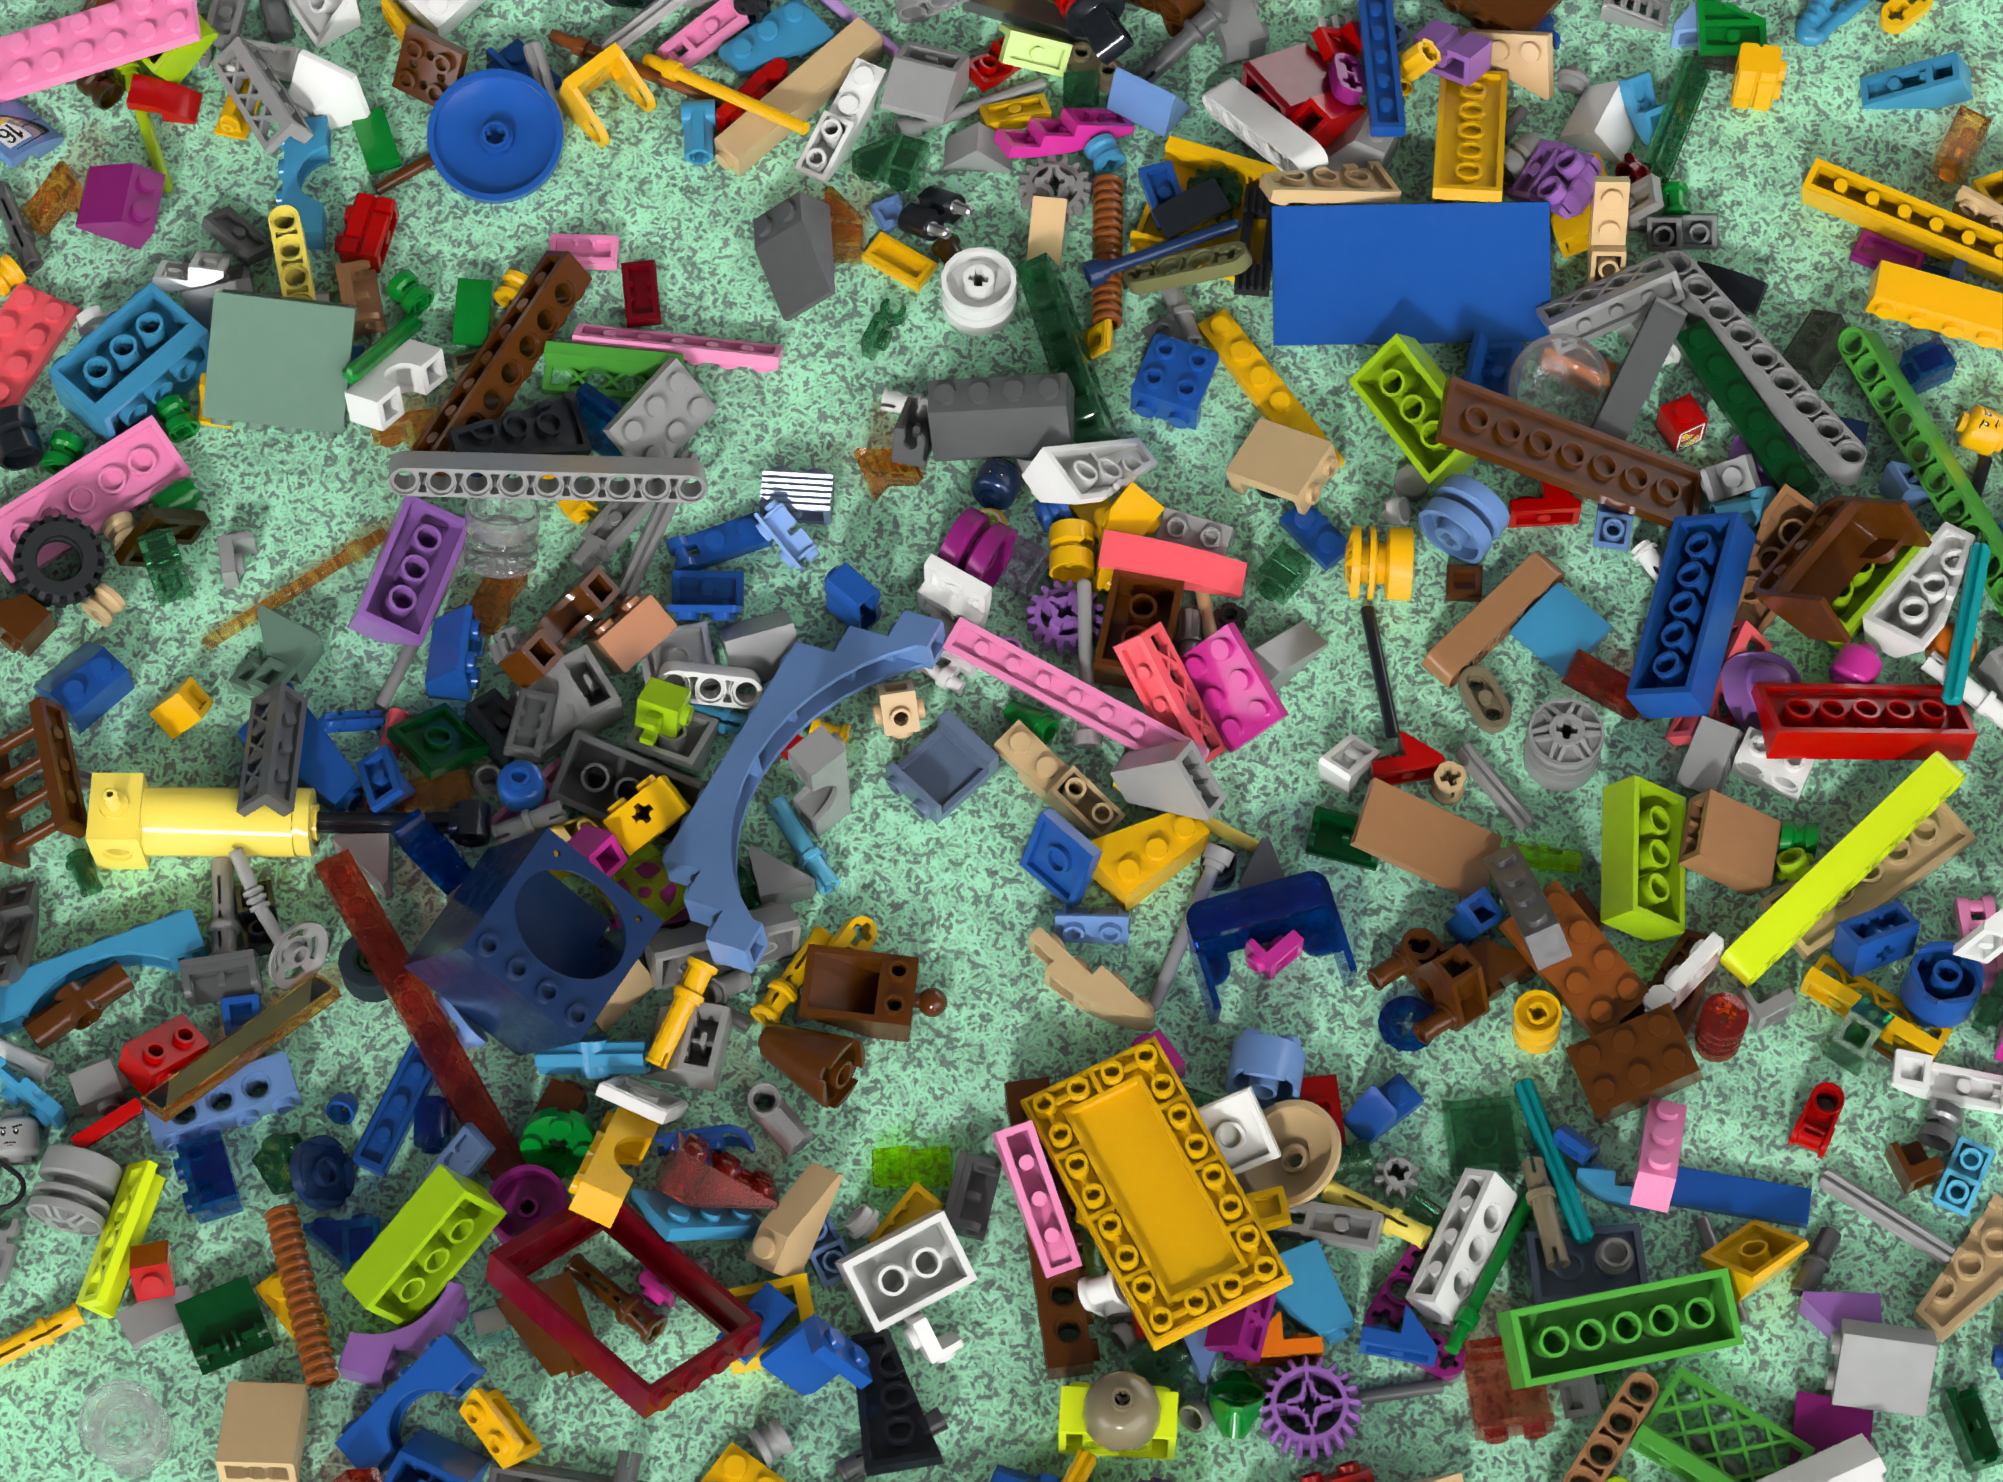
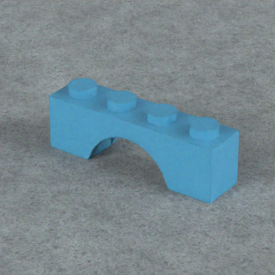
(297, 164)

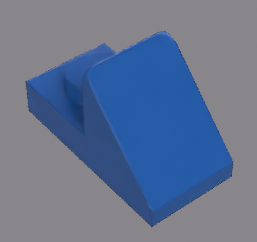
(383, 780)
(1382, 1108)
(1410, 1345)

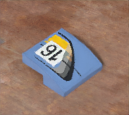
(24, 133)

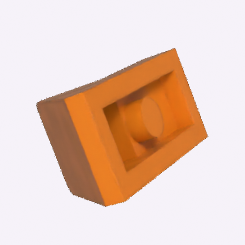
(1278, 1350)

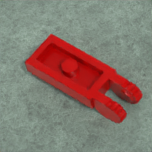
(756, 87)

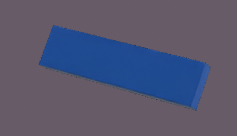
(394, 1114)
(1741, 1197)

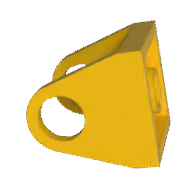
(608, 64)

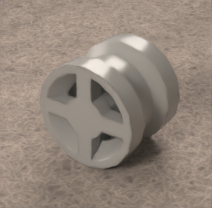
(771, 1441)

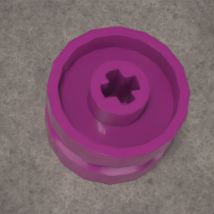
(978, 546)
(528, 1197)

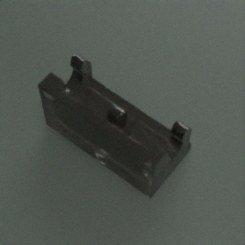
(1815, 347)

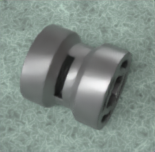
(1941, 1124)

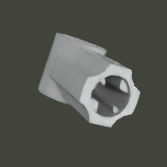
(779, 1121)

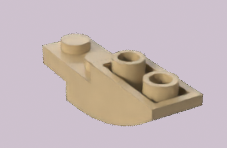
(1607, 227)
(1056, 783)
(1099, 994)

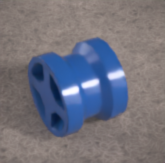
(1049, 513)

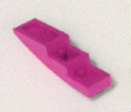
(1061, 135)

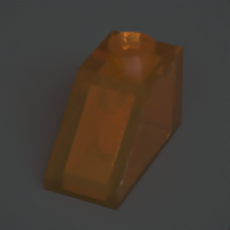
(1961, 146)

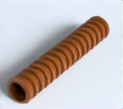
(1108, 245)
(301, 1296)

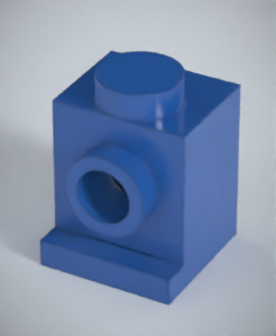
(1474, 916)

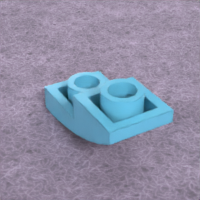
(1963, 1176)

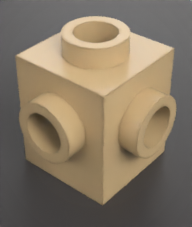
(898, 709)

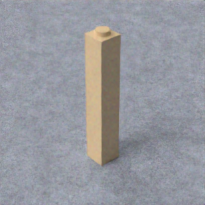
(797, 95)

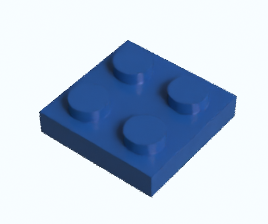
(1060, 857)

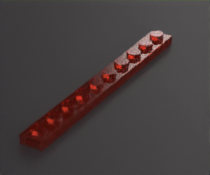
(417, 1008)

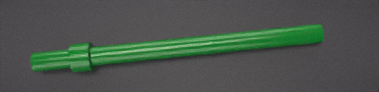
(1468, 1315)

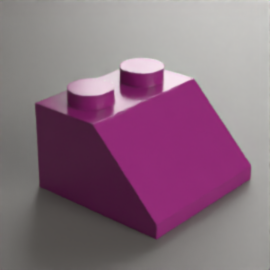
(121, 203)

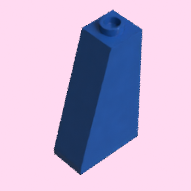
(323, 768)

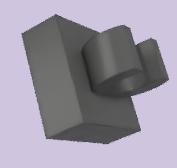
(1582, 1396)

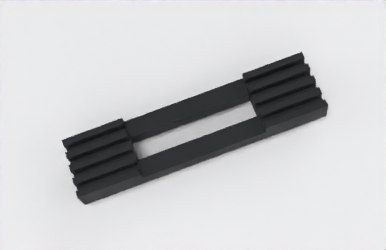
(1257, 277)

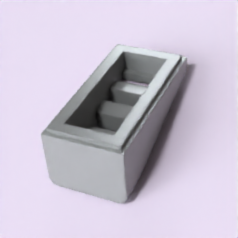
(1621, 15)

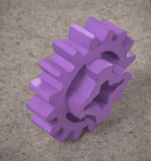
(1060, 610)

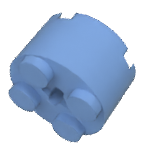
(1268, 1064)

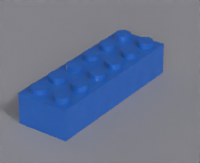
(1691, 616)

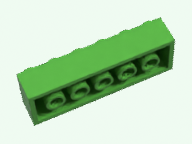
(1619, 1328)

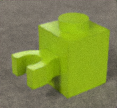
(662, 710)

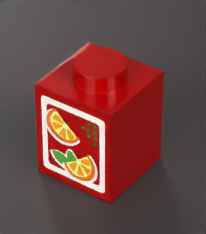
(1681, 423)
(152, 1270)

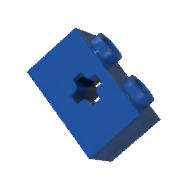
(1875, 938)

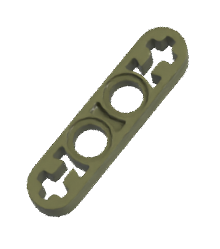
(1224, 261)

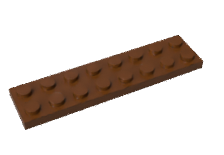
(1566, 454)

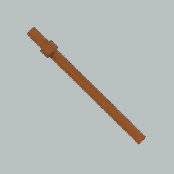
(583, 47)

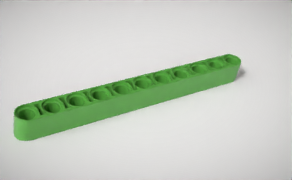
(1916, 442)

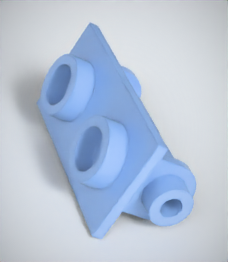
(794, 547)

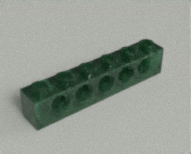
(1066, 346)

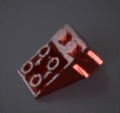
(712, 1179)

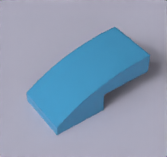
(1641, 104)

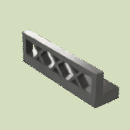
(278, 748)

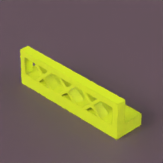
(123, 1228)

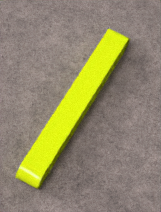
(1842, 869)

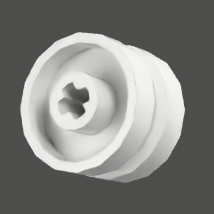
(978, 291)

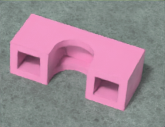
(1658, 1155)

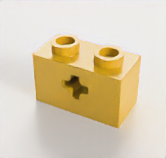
(667, 809)

